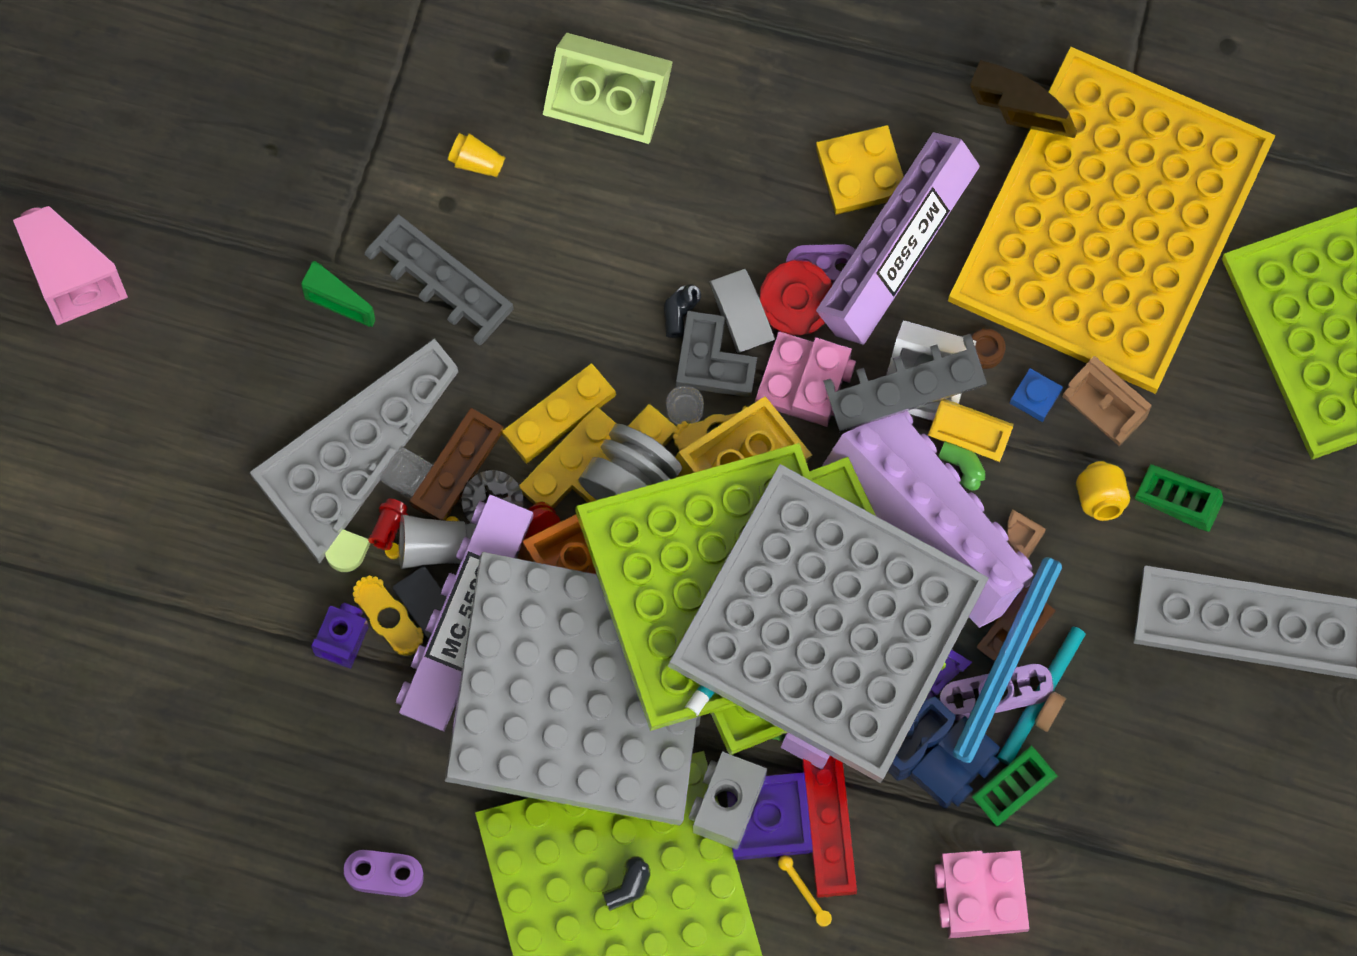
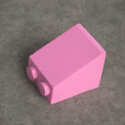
(67, 266)

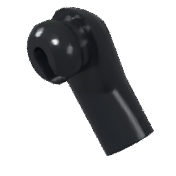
(676, 308)
(633, 884)

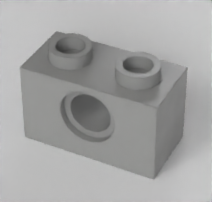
(722, 823)

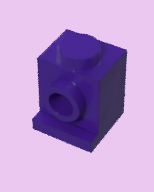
(345, 647)

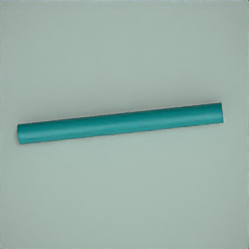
(1031, 712)

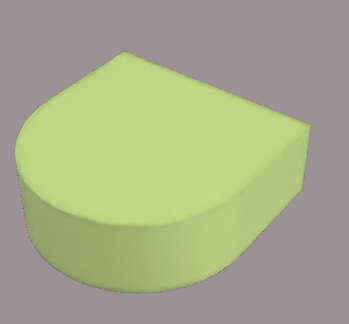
(347, 551)

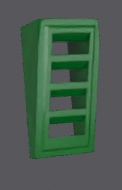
(331, 293)
(1175, 509)
(1038, 762)

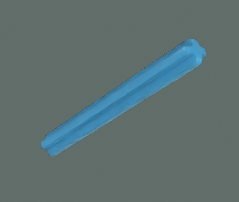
(1007, 660)

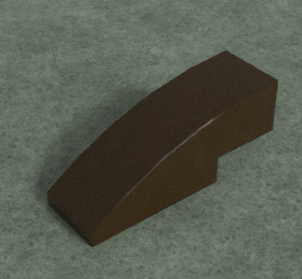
(1020, 100)

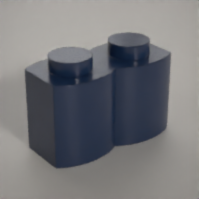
(926, 732)
(947, 777)

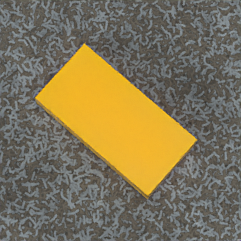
(970, 429)

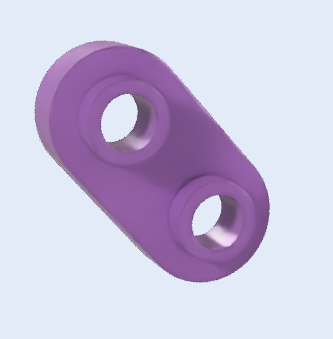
(823, 256)
(383, 873)

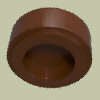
(989, 347)

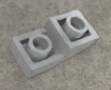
(742, 310)

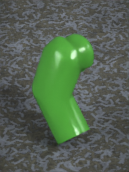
(968, 463)

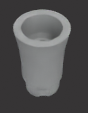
(431, 540)

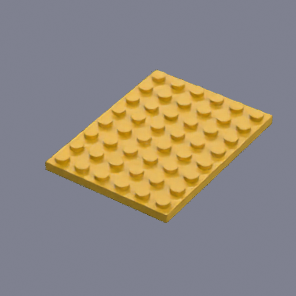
(1113, 230)

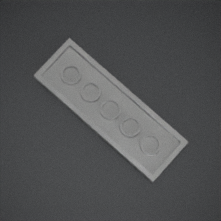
(1247, 622)

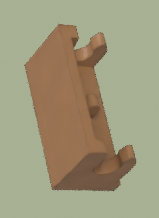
(1107, 401)

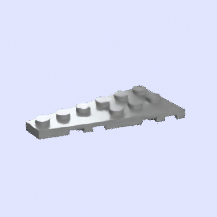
(339, 461)

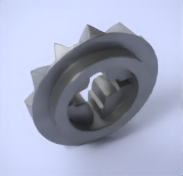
(497, 482)

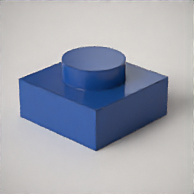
(1036, 395)

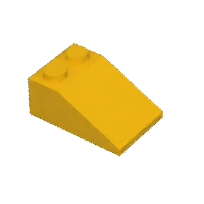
(742, 436)

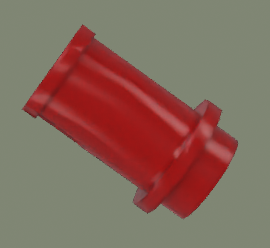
(387, 524)

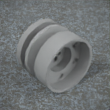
(633, 464)

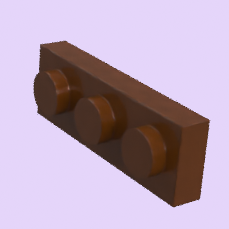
(456, 465)

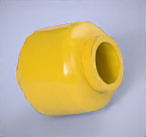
(1103, 491)

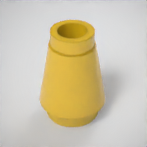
(475, 156)

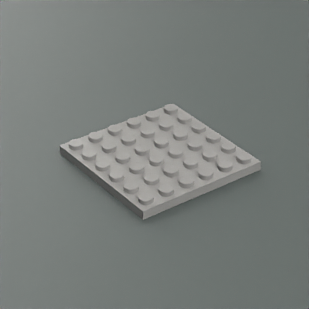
(829, 623)
(553, 702)

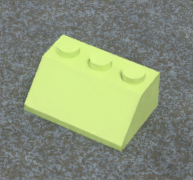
(607, 87)

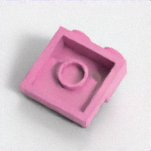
(797, 374)
(982, 893)

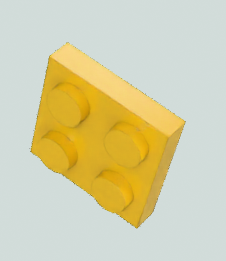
(860, 169)

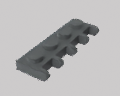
(441, 276)
(906, 387)

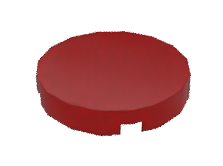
(793, 295)

